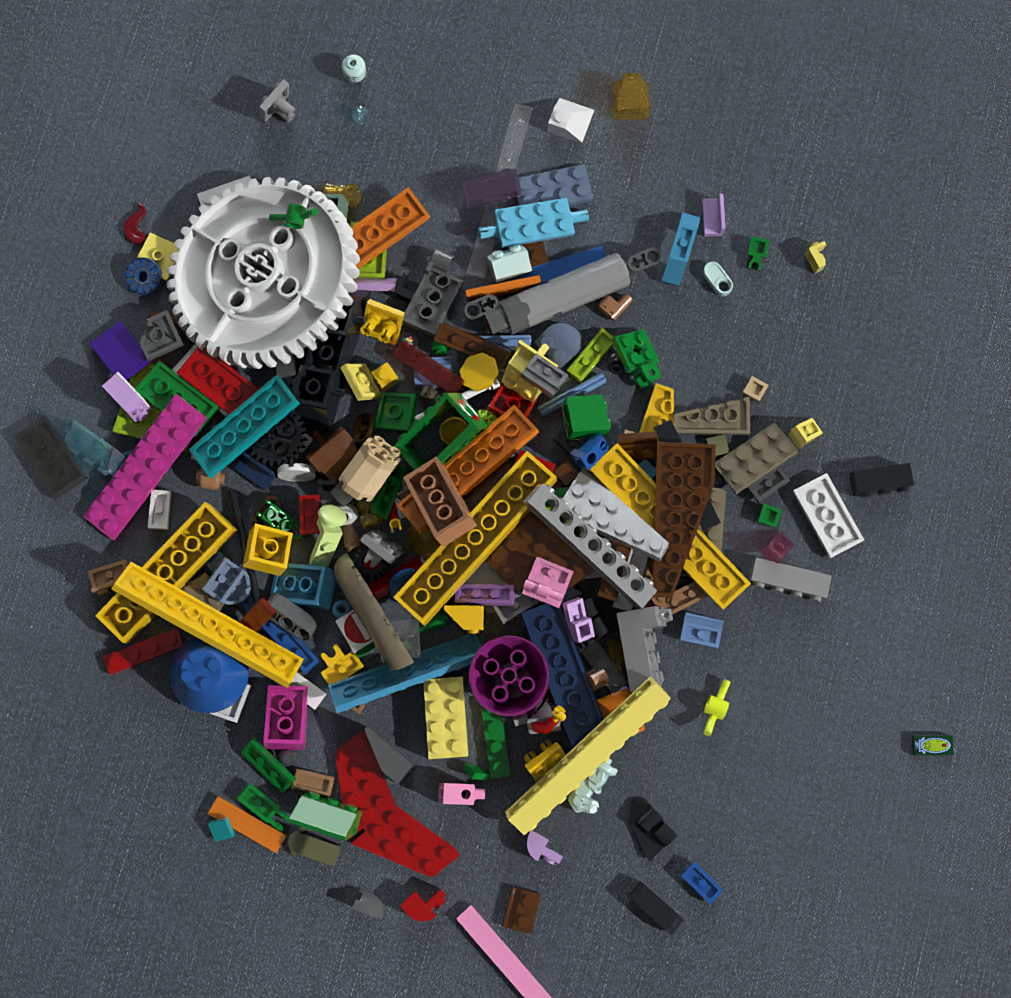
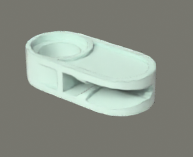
(714, 275)

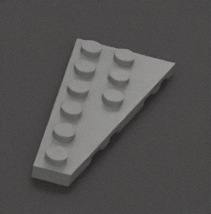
(612, 517)

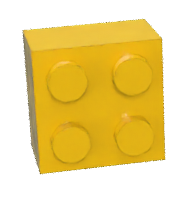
(267, 549)

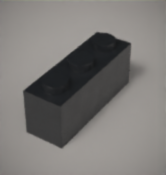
(881, 480)

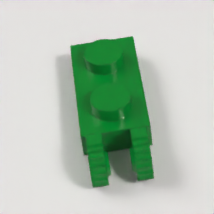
(262, 806)

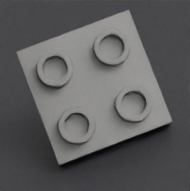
(277, 103)

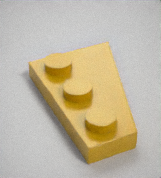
(659, 408)

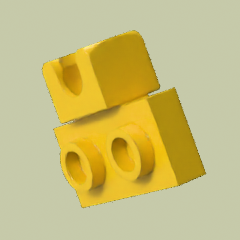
(340, 666)

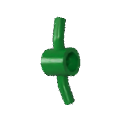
(294, 216)

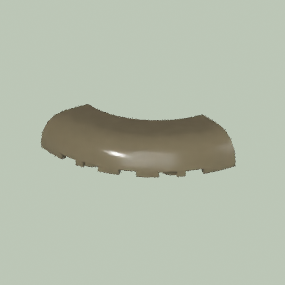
(371, 614)

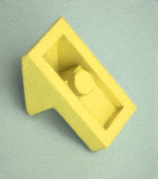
(805, 433)

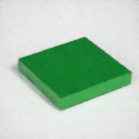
(396, 411)

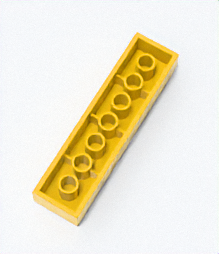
(175, 563)

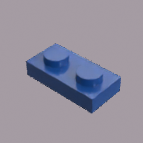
(701, 882)

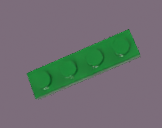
(495, 744)

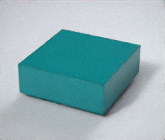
(221, 829)

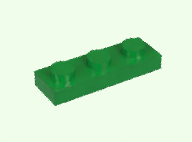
(268, 765)

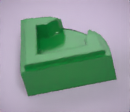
(475, 772)

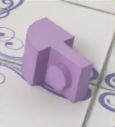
(579, 625)
(536, 846)

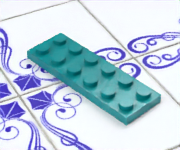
(244, 426)

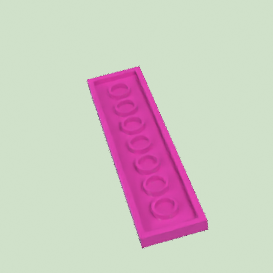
(145, 467)

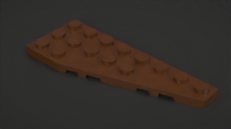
(682, 491)

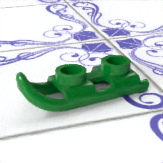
(283, 524)

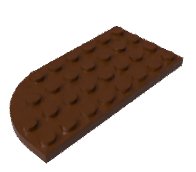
(528, 540)

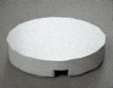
(297, 473)

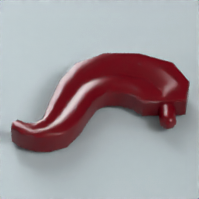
(130, 226)

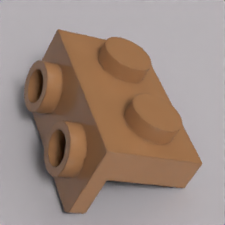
(104, 577)

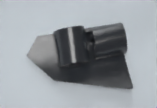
(650, 828)

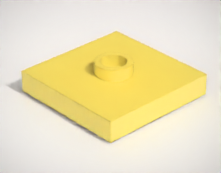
(159, 251)
(361, 381)

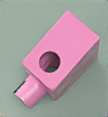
(451, 793)

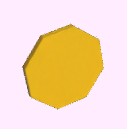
(479, 372)

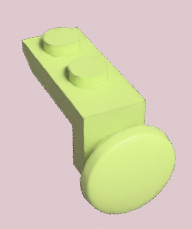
(329, 525)

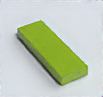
(591, 355)

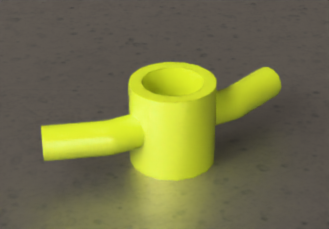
(716, 707)

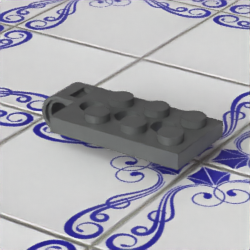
(436, 270)

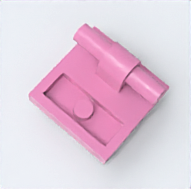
(547, 582)

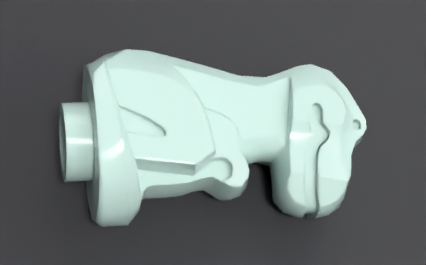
(581, 798)

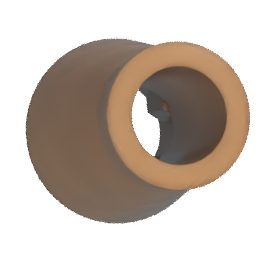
(351, 538)

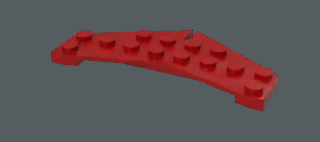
(387, 827)

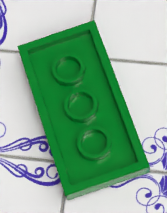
(163, 384)

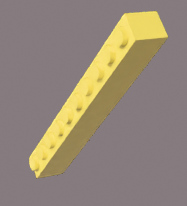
(587, 756)

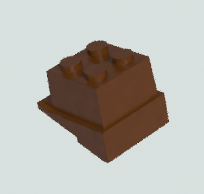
(332, 454)

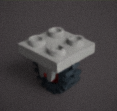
(377, 554)

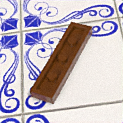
(471, 343)

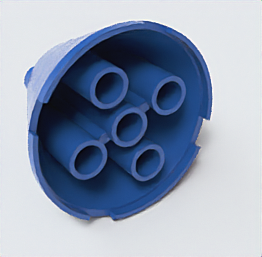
(207, 677)

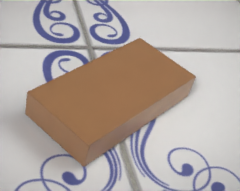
(313, 782)

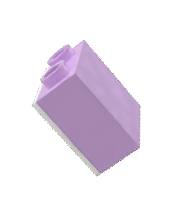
(127, 397)

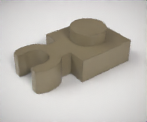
(429, 395)

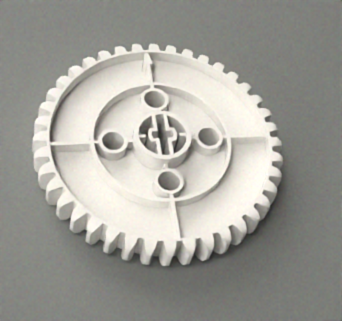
(270, 321)

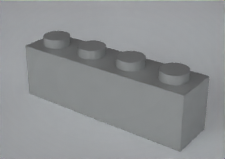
(790, 579)

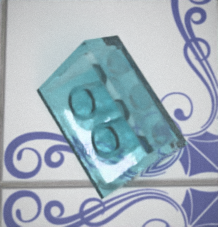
(93, 448)

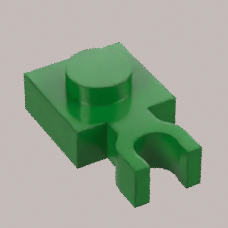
(757, 249)

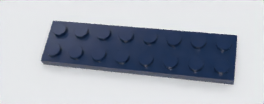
(567, 676)

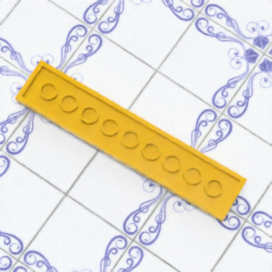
(704, 561)
(208, 624)

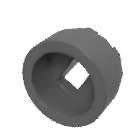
(286, 757)

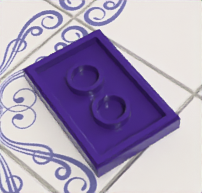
(120, 351)

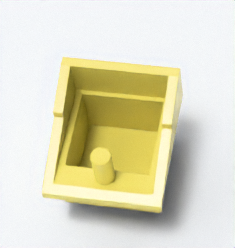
(517, 364)

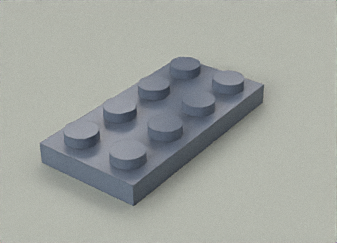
(556, 184)

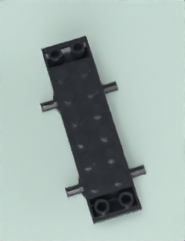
(320, 379)

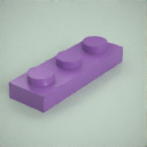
(485, 595)

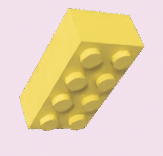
(445, 718)

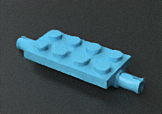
(533, 222)

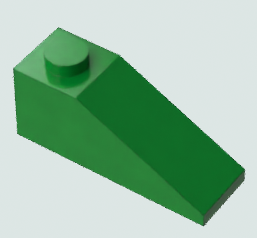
(385, 498)

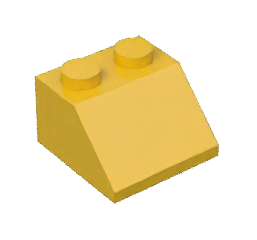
(467, 616)

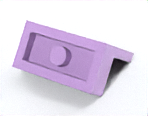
(713, 216)

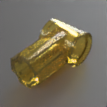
(346, 191)

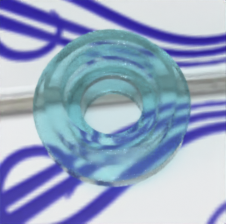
(360, 115)

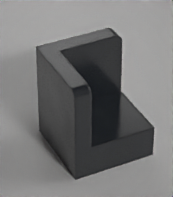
(405, 289)

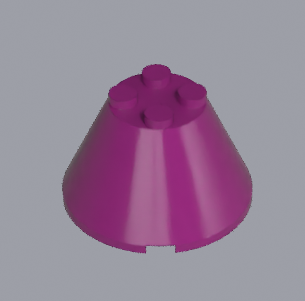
(509, 676)

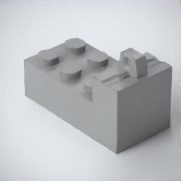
(640, 642)

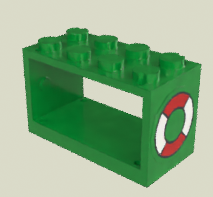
(430, 417)

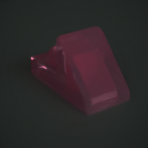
(777, 547)

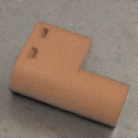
(612, 308)

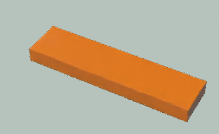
(503, 288)
(248, 824)

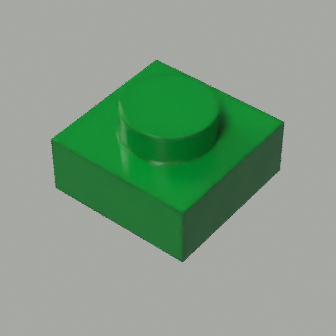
(769, 516)

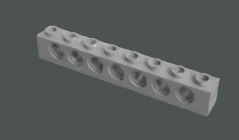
(644, 587)

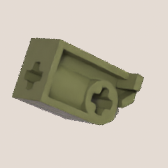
(313, 847)

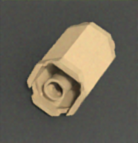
(370, 468)

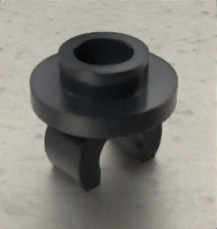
(615, 365)

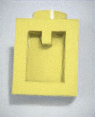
(815, 258)

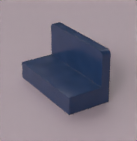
(255, 471)

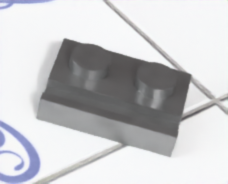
(544, 375)

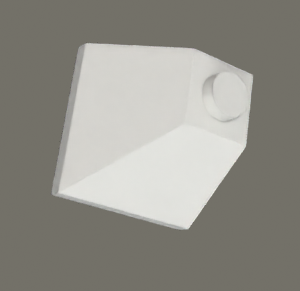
(570, 120)

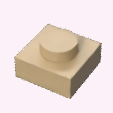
(755, 389)

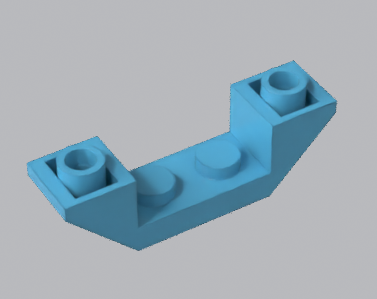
(681, 249)

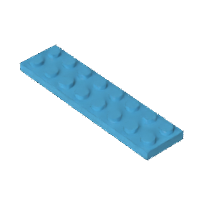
(384, 681)

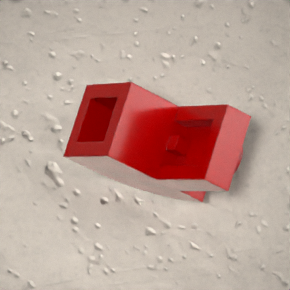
(421, 910)

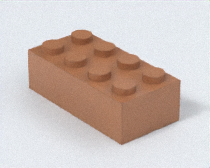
(439, 501)

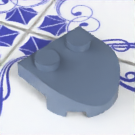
(563, 343)
(228, 583)

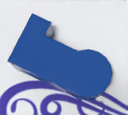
(590, 452)

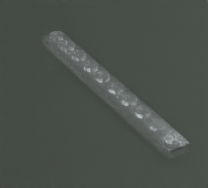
(508, 159)

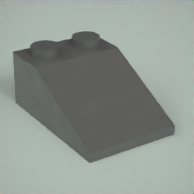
(389, 759)

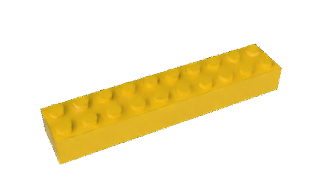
(458, 560)

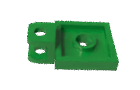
(640, 364)

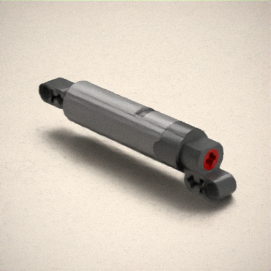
(560, 293)

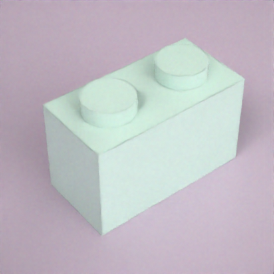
(509, 263)

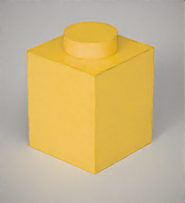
(385, 377)

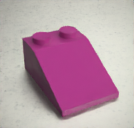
(286, 717)

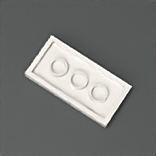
(828, 515)

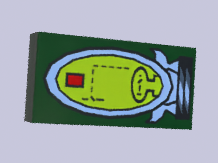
(932, 745)

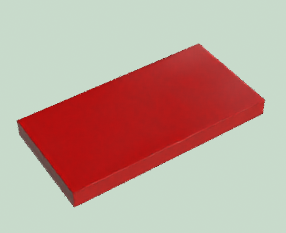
(216, 380)

